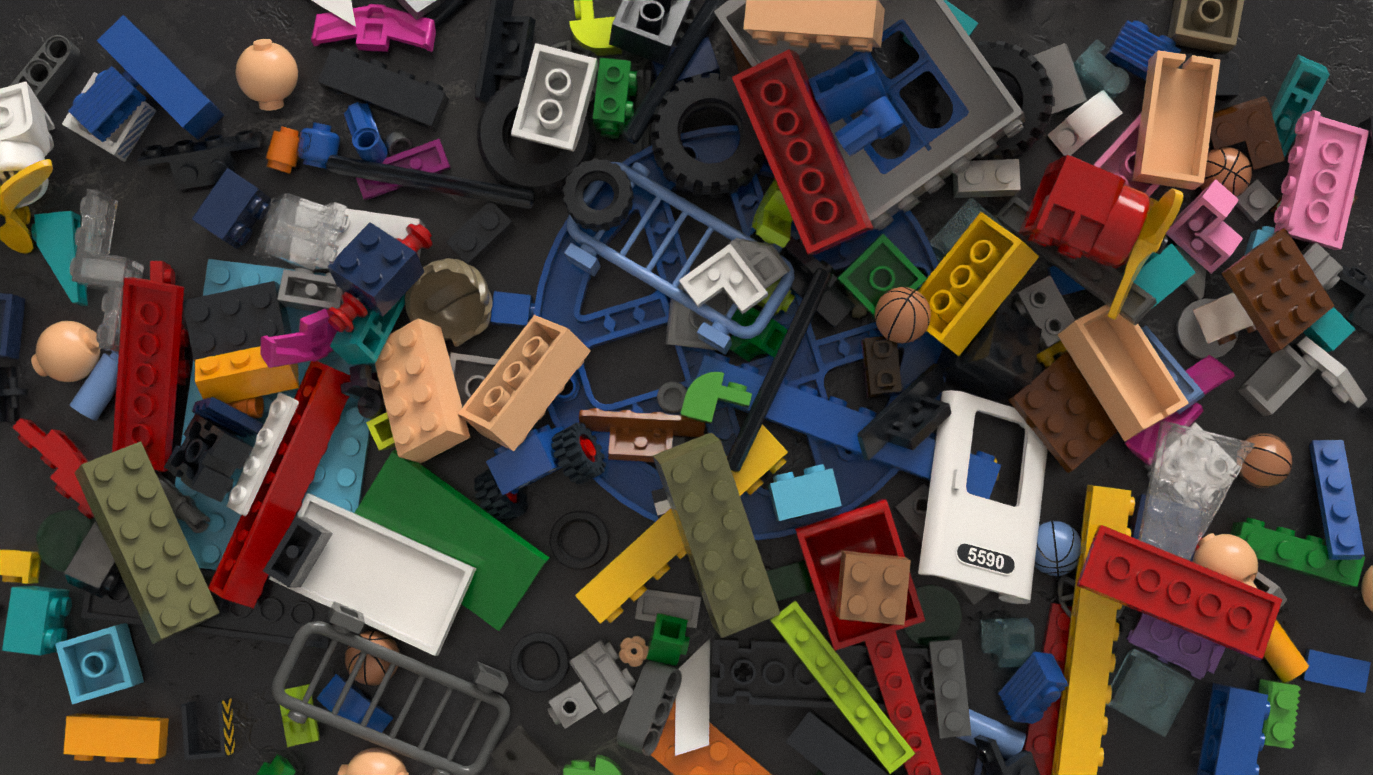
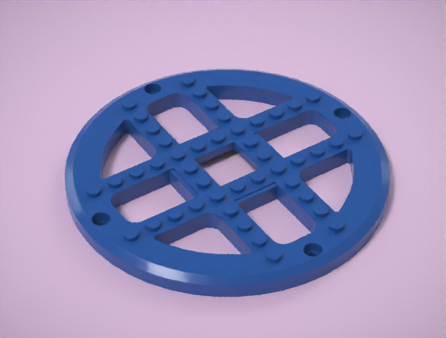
(562, 297)

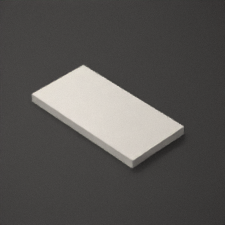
(385, 576)

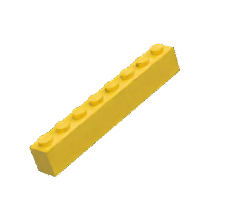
(662, 541)

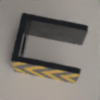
(190, 731)

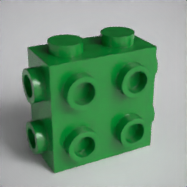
(613, 94)

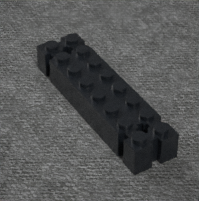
(783, 679)

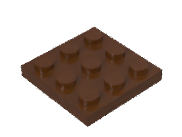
(1278, 290)
(1064, 412)

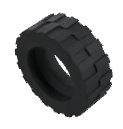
(598, 171)

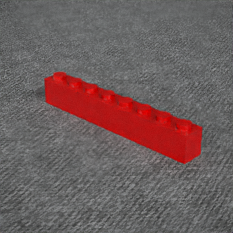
(283, 488)

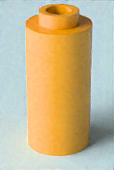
(1284, 655)

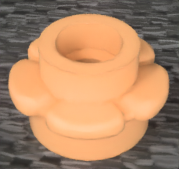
(633, 659)

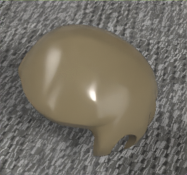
(452, 298)

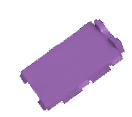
(1176, 646)

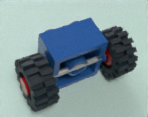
(535, 458)

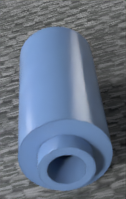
(98, 387)
(1008, 739)

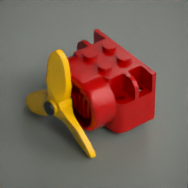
(1099, 218)

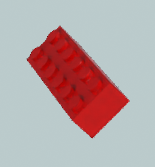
(802, 152)

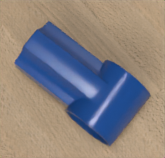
(876, 122)
(365, 133)

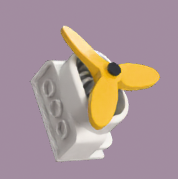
(22, 160)

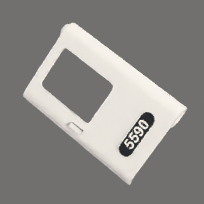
(973, 536)

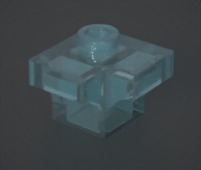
(1009, 639)

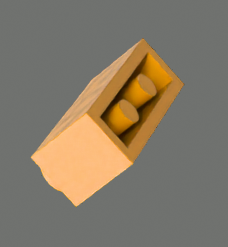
(242, 376)
(116, 737)

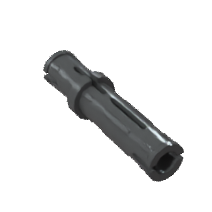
(183, 506)

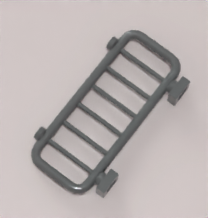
(347, 620)

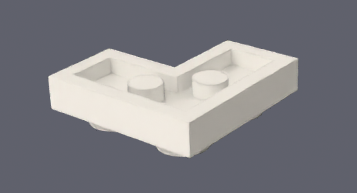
(727, 273)
(1333, 373)

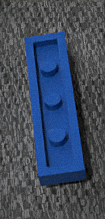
(1336, 500)

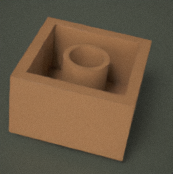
(873, 588)

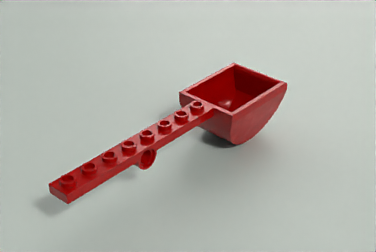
(871, 532)

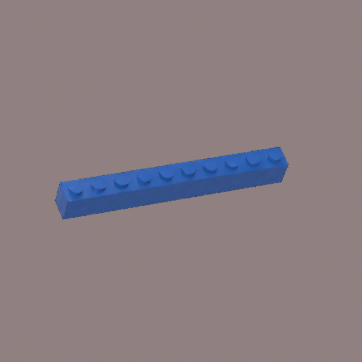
(839, 425)

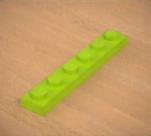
(842, 687)

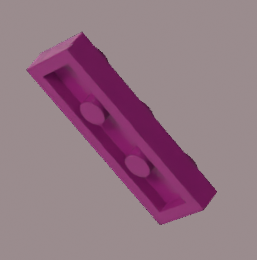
(426, 157)

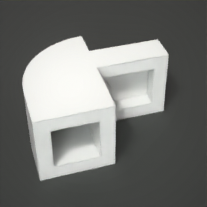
(1085, 123)

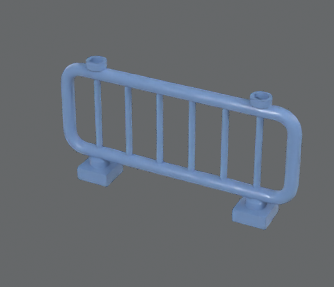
(722, 324)

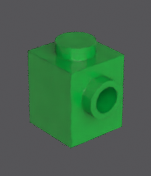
(668, 639)

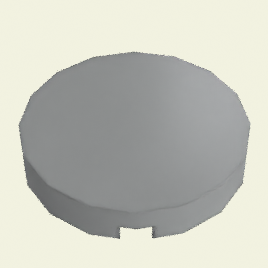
(1192, 337)

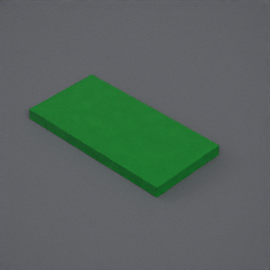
(436, 515)

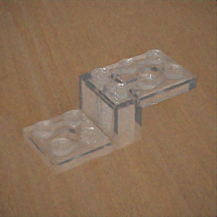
(301, 231)
(97, 268)

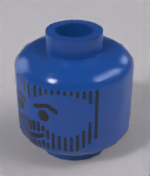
(317, 145)

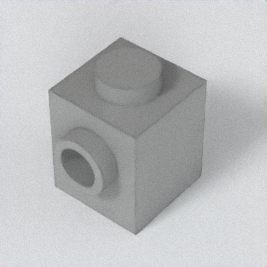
(580, 696)

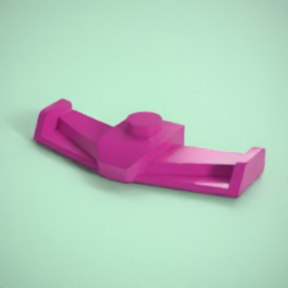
(375, 28)
(308, 344)
(1207, 375)

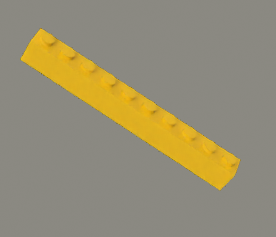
(1090, 647)

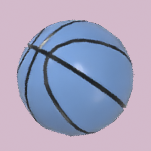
(1057, 548)

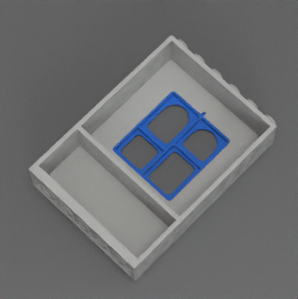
(980, 103)

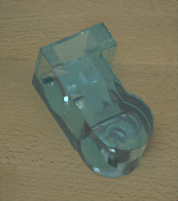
(1100, 72)

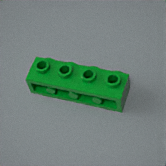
(1297, 554)

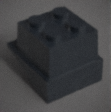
(996, 358)

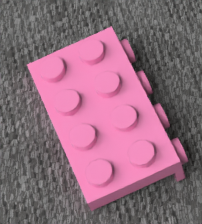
(1321, 180)

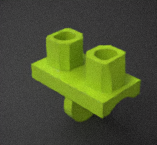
(296, 732)

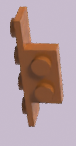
(639, 434)

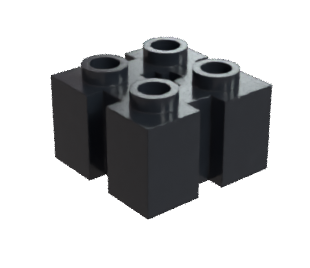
(208, 458)

